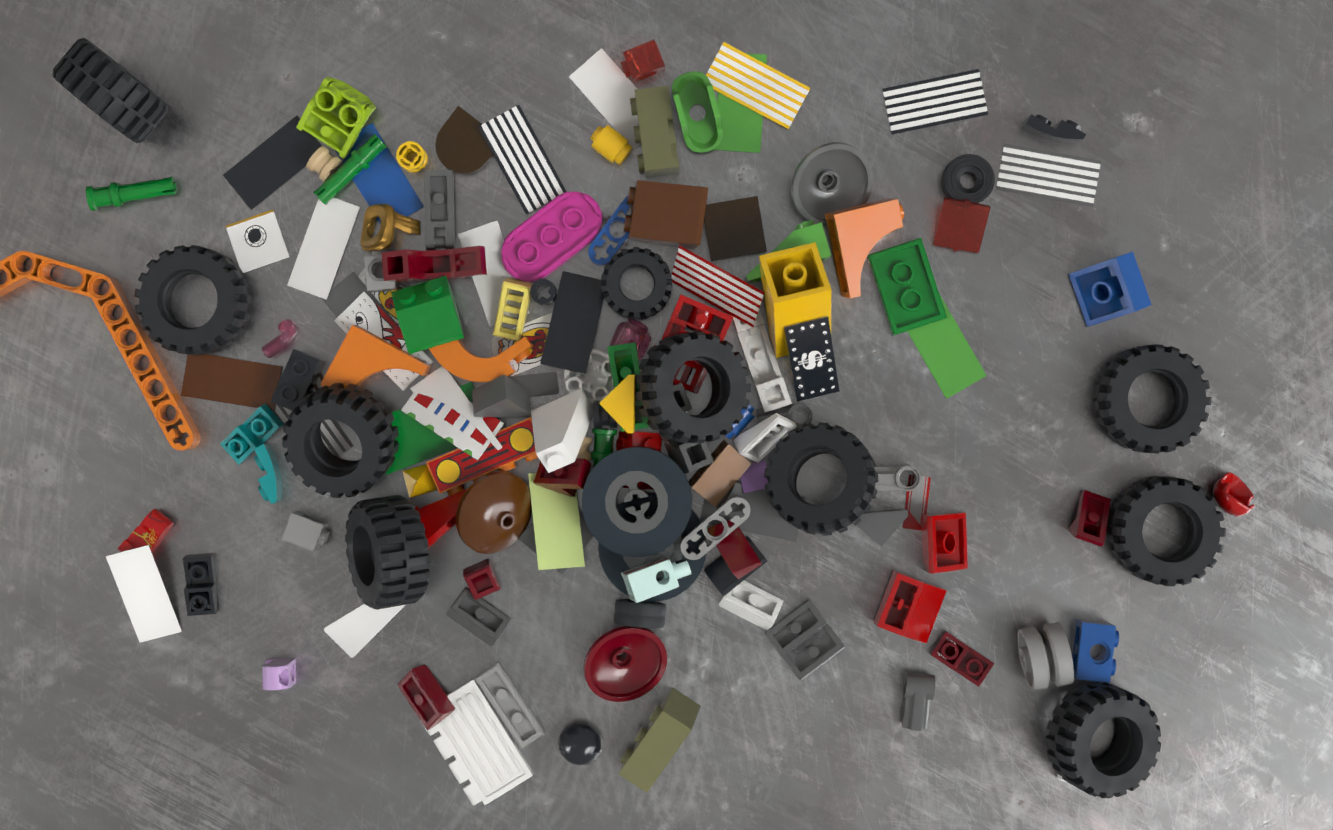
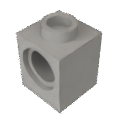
(372, 282)
(306, 531)

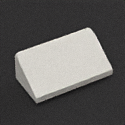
(752, 604)

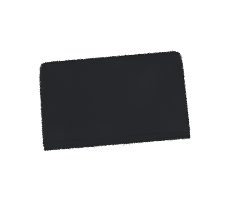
(722, 576)

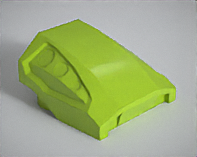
(336, 115)

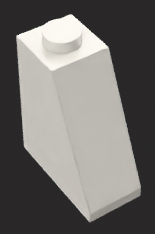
(561, 428)

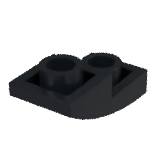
(1063, 132)
(200, 584)

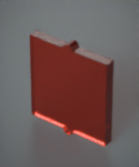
(961, 225)

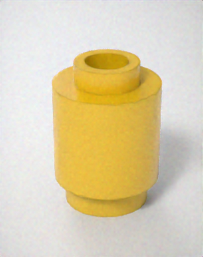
(611, 144)

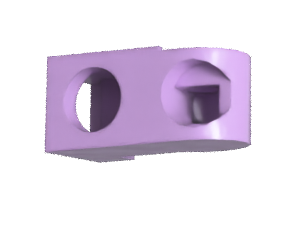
(279, 673)

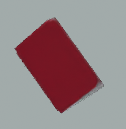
(481, 579)

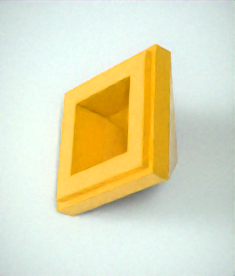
(419, 481)

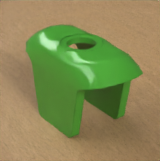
(691, 90)

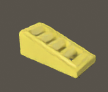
(519, 285)

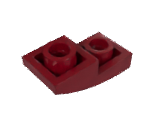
(962, 659)

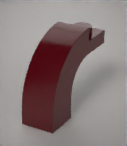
(428, 265)

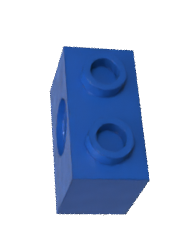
(1086, 635)

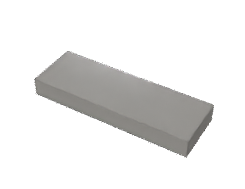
(510, 705)

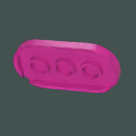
(551, 236)

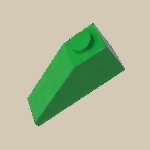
(625, 362)

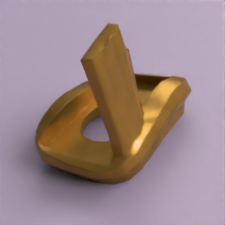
(389, 221)

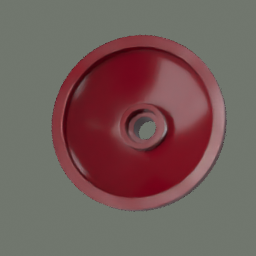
(629, 674)

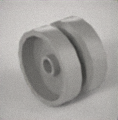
(1045, 656)

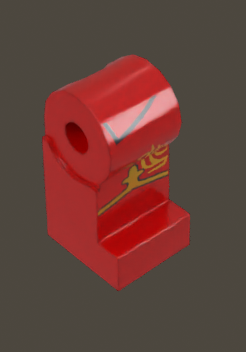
(149, 532)

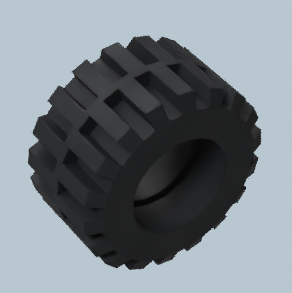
(636, 258)

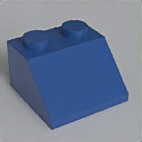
(1110, 289)

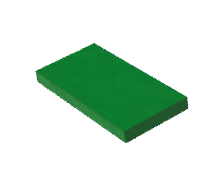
(417, 441)

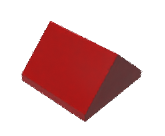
(944, 542)

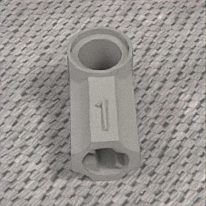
(890, 478)

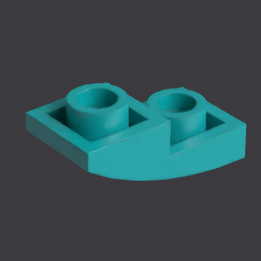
(251, 434)
(271, 484)

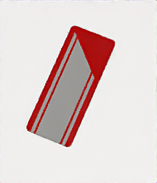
(916, 503)

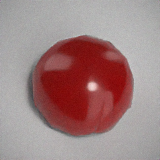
(1232, 495)

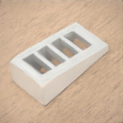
(759, 441)

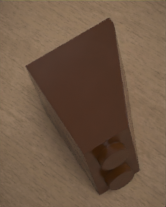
(666, 213)

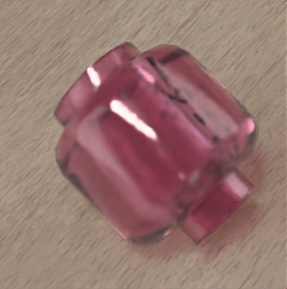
(632, 332)

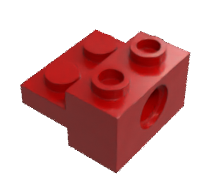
(698, 318)

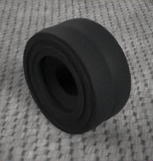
(968, 164)
(640, 614)

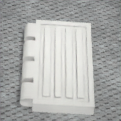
(480, 746)

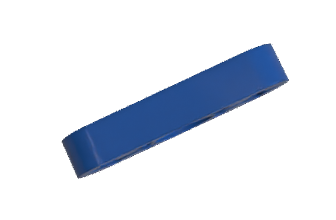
(624, 208)

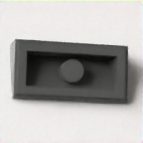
(478, 617)

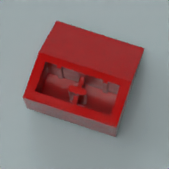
(909, 607)

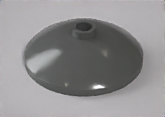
(847, 185)

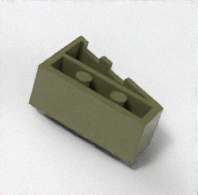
(655, 132)
(659, 740)

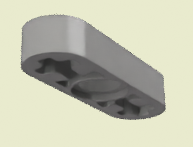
(694, 536)

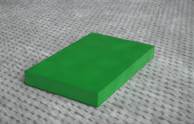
(906, 286)

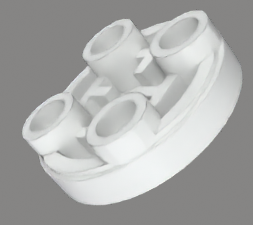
(598, 379)

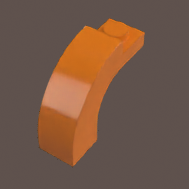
(464, 364)

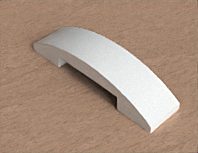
(762, 364)

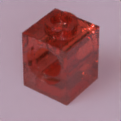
(642, 62)

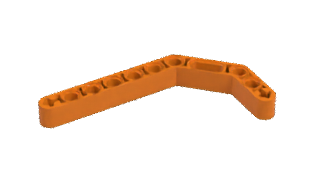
(118, 329)

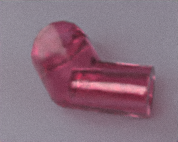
(282, 341)

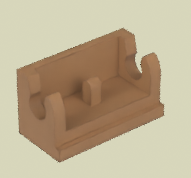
(719, 477)

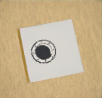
(257, 241)

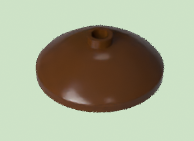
(486, 505)

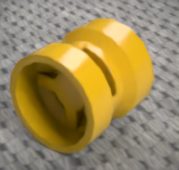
(416, 159)

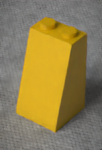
(794, 291)

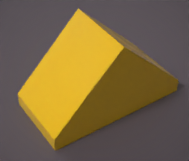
(621, 403)

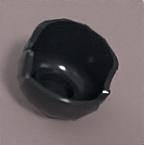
(580, 743)

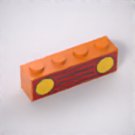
(459, 468)

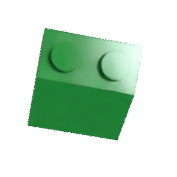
(427, 314)

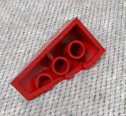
(439, 516)

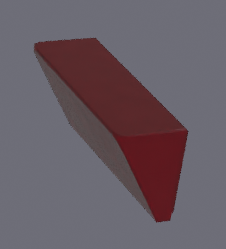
(736, 550)
(425, 696)

